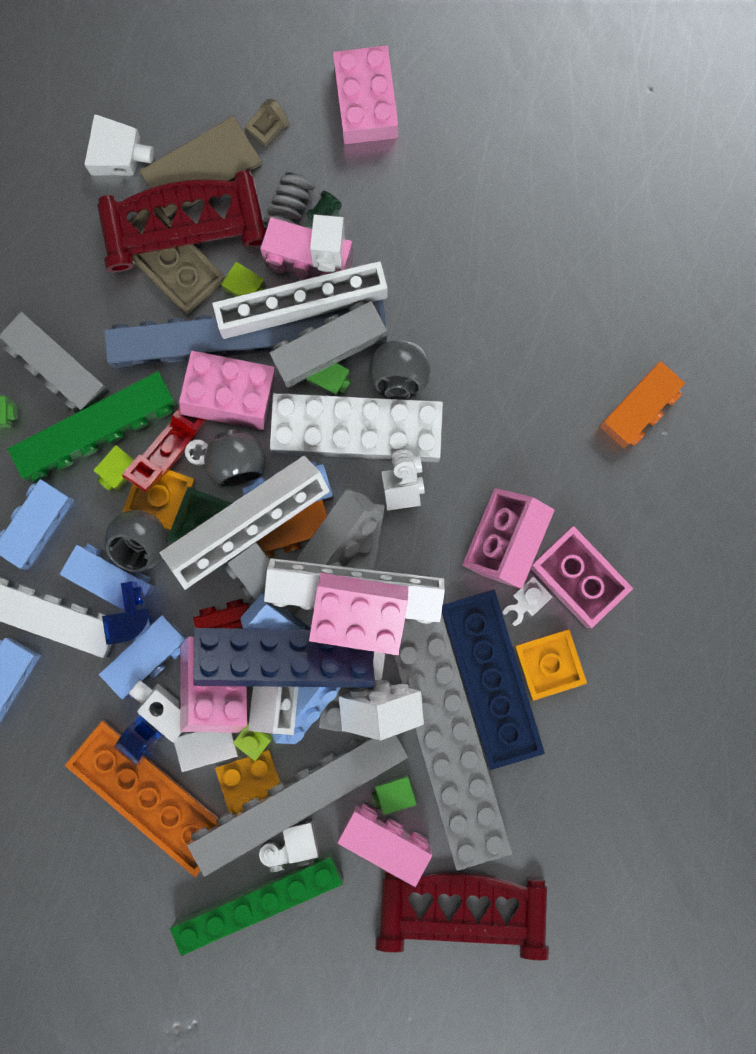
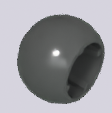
(399, 369)
(234, 458)
(135, 540)

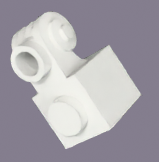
(401, 484)
(299, 847)

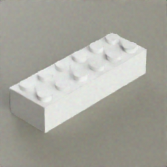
(355, 427)

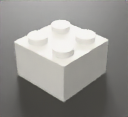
(381, 710)

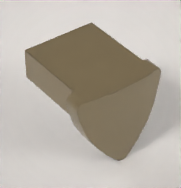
(267, 122)

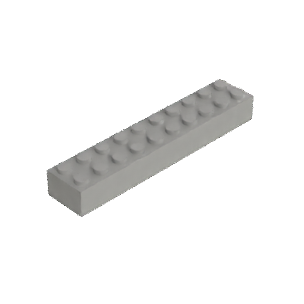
(451, 746)

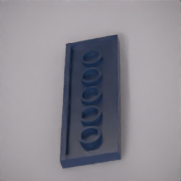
(276, 660)
(492, 680)

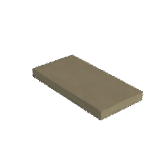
(210, 156)
(178, 272)

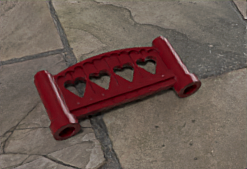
(124, 240)
(524, 928)

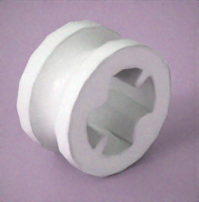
(193, 446)

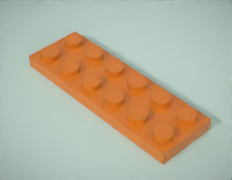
(142, 795)

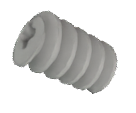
(289, 198)

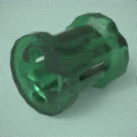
(326, 205)

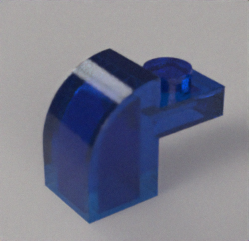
(132, 622)
(138, 741)

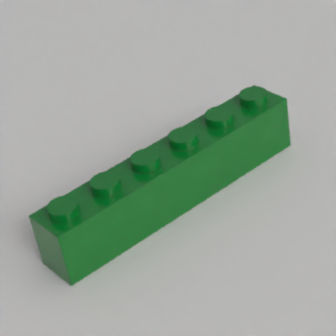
(92, 427)
(256, 904)

